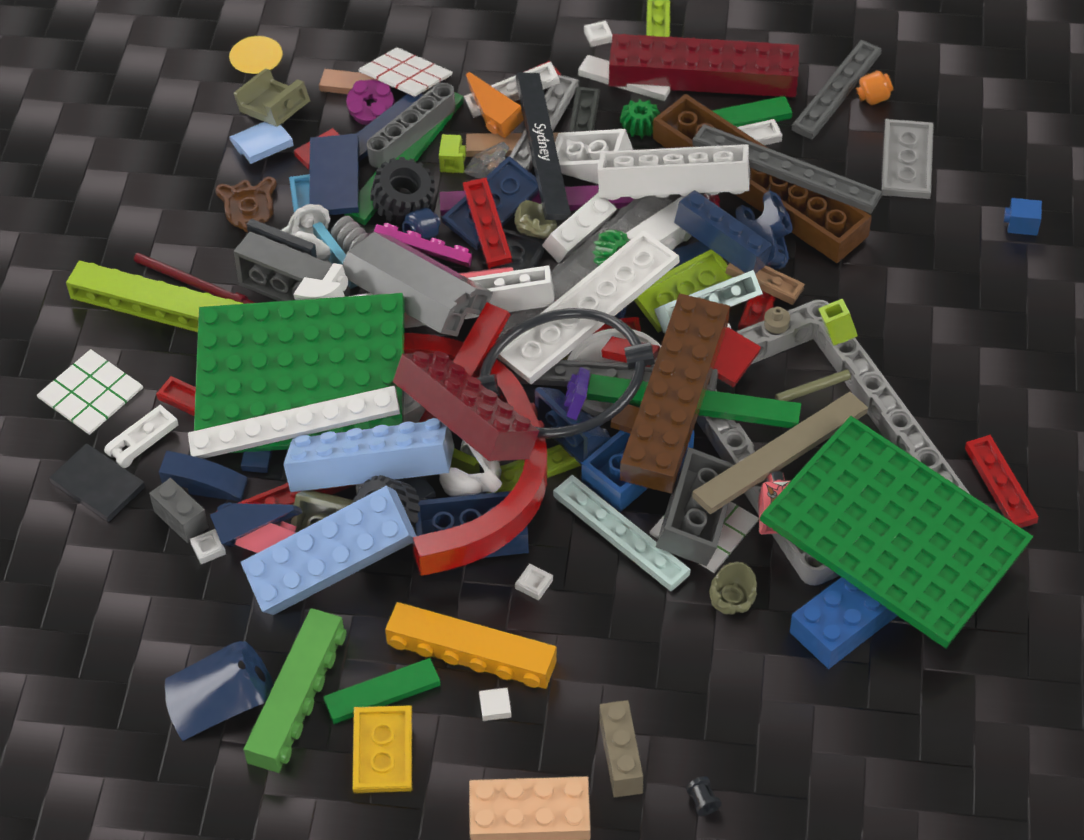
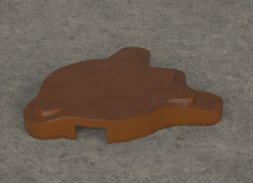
(247, 201)

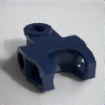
(771, 225)

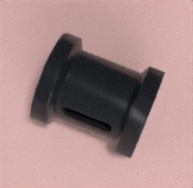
(703, 796)

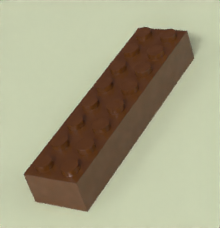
(674, 393)

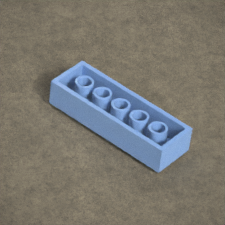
(360, 454)
(329, 550)

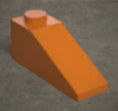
(498, 110)

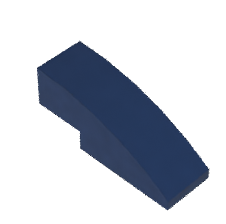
(202, 476)

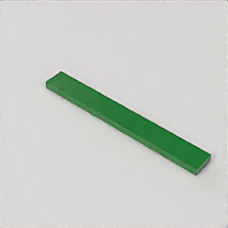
(366, 209)
(714, 403)

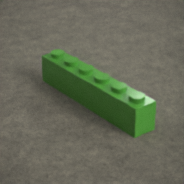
(294, 691)

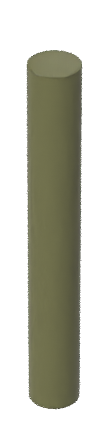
(813, 386)

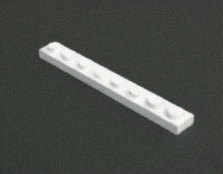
(294, 422)

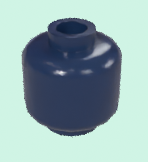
(423, 222)

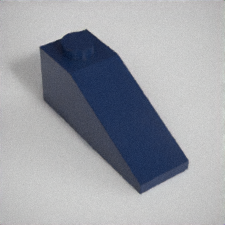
(240, 519)

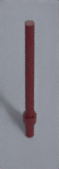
(189, 279)

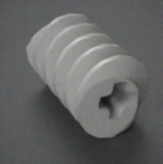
(348, 233)

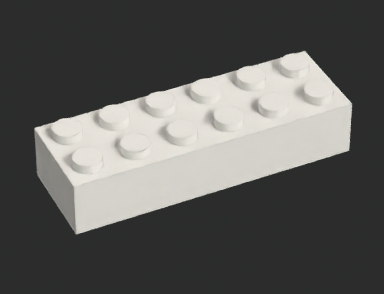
(673, 171)

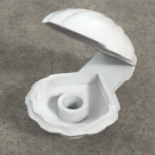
(302, 226)
(459, 483)

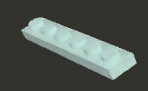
(621, 533)

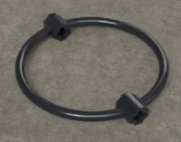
(637, 357)

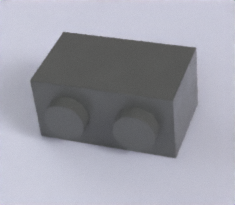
(179, 510)

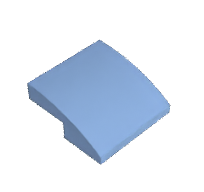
(261, 141)

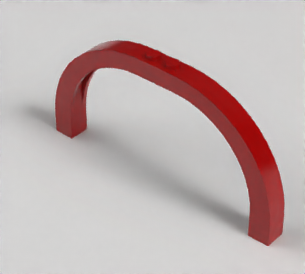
(499, 526)

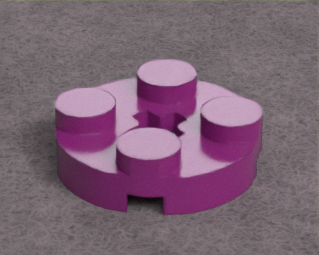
(367, 90)

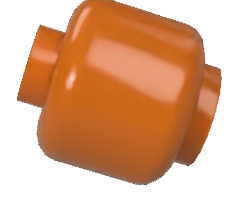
(874, 88)

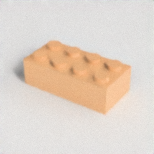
(530, 809)

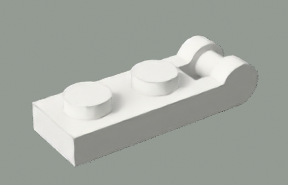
(141, 436)

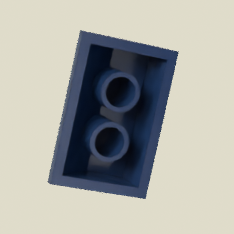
(553, 413)

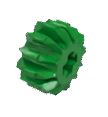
(639, 118)
(608, 244)

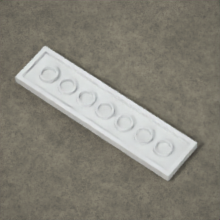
(605, 290)

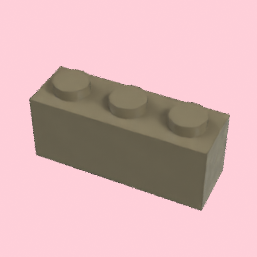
(621, 749)

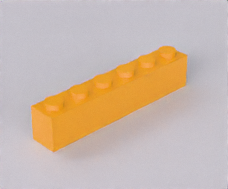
(471, 645)

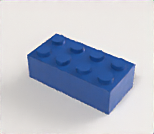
(602, 472)
(838, 621)

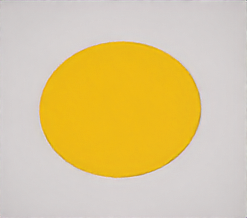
(255, 54)

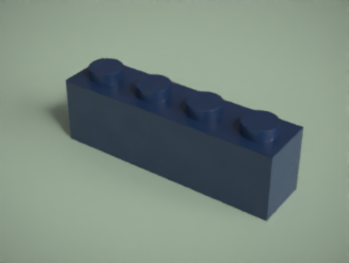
(722, 233)

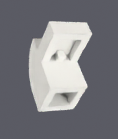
(330, 287)

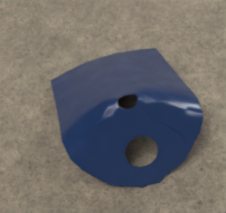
(216, 689)

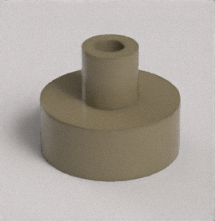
(777, 320)

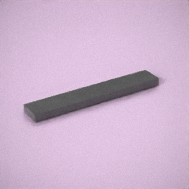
(836, 89)

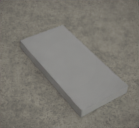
(907, 159)

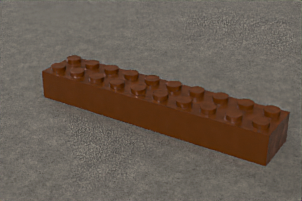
(816, 219)

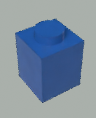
(1023, 216)

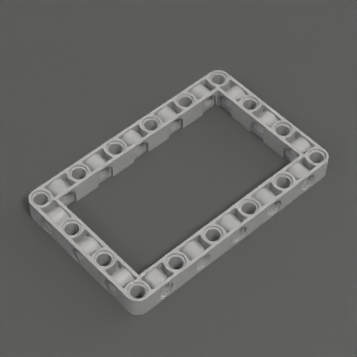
(866, 384)

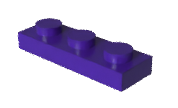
(576, 392)

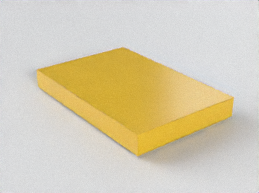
(382, 749)

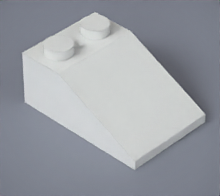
(581, 151)

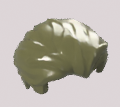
(531, 220)
(733, 588)

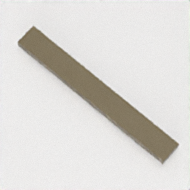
(778, 453)

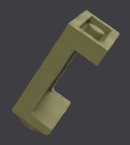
(270, 99)

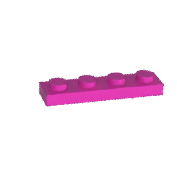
(433, 247)

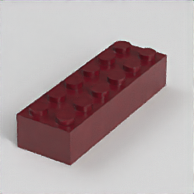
(466, 406)

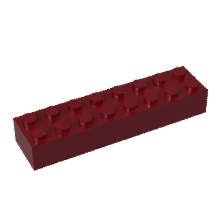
(704, 65)

